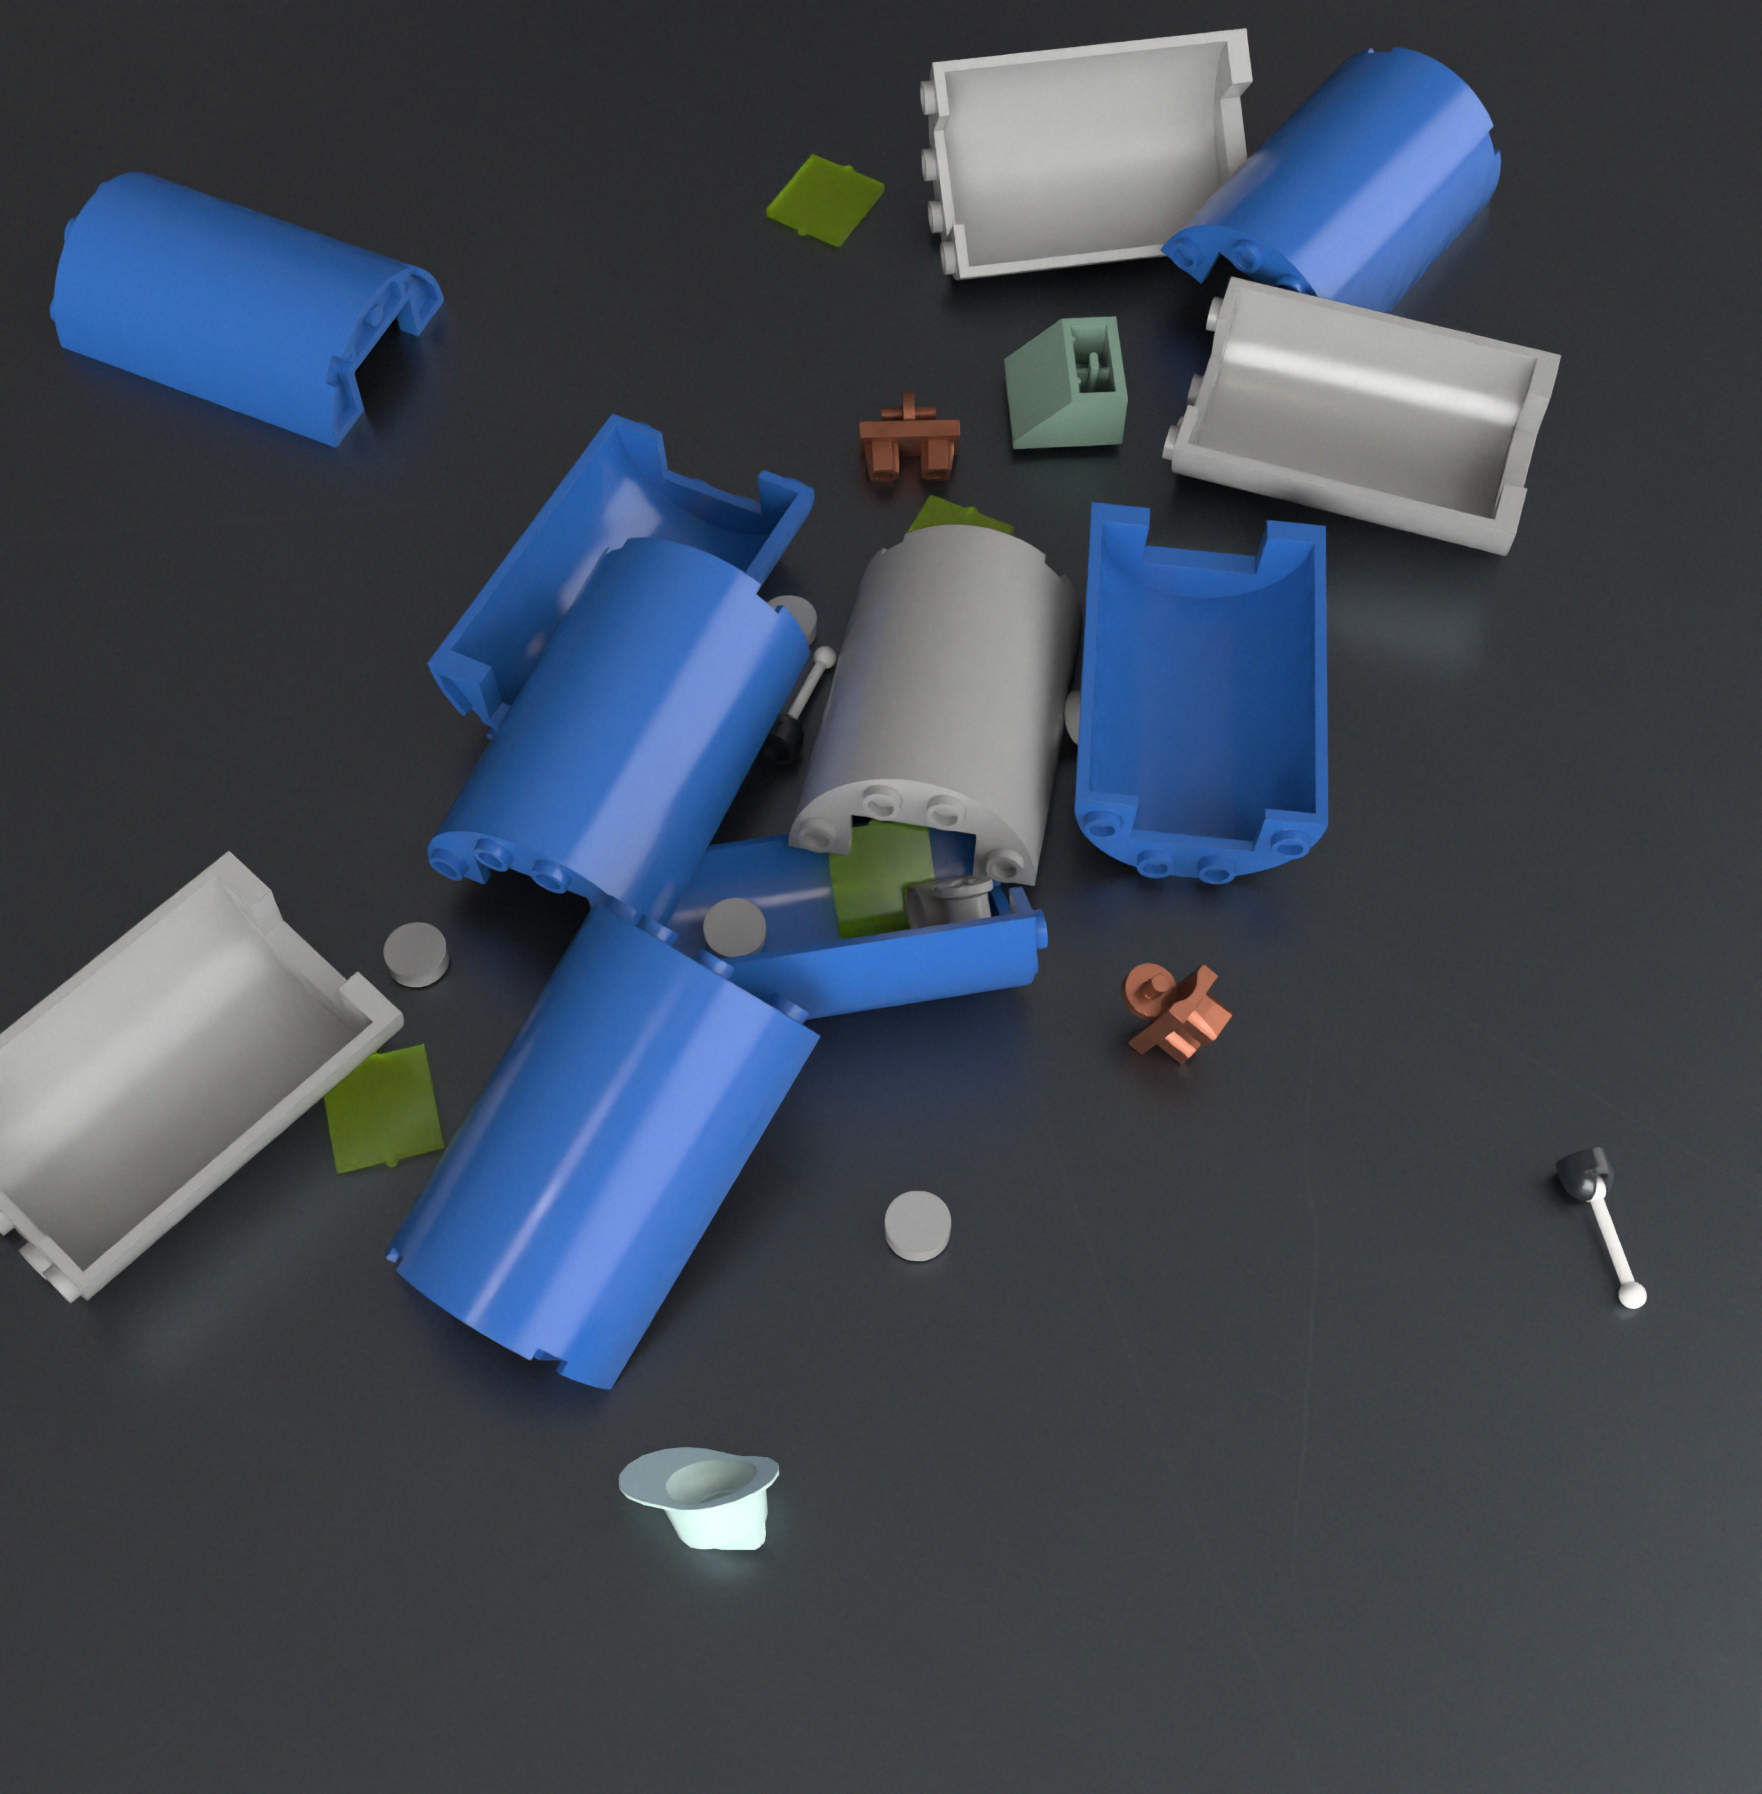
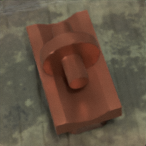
(909, 432)
(1179, 1013)

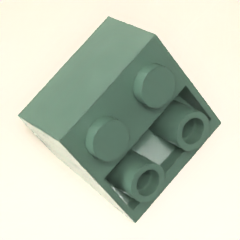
(1068, 386)

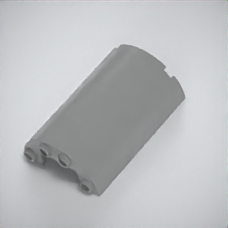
(1080, 149)
(1365, 415)
(948, 699)
(168, 1073)

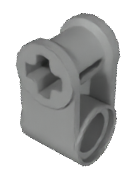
(948, 900)

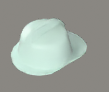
(706, 1494)

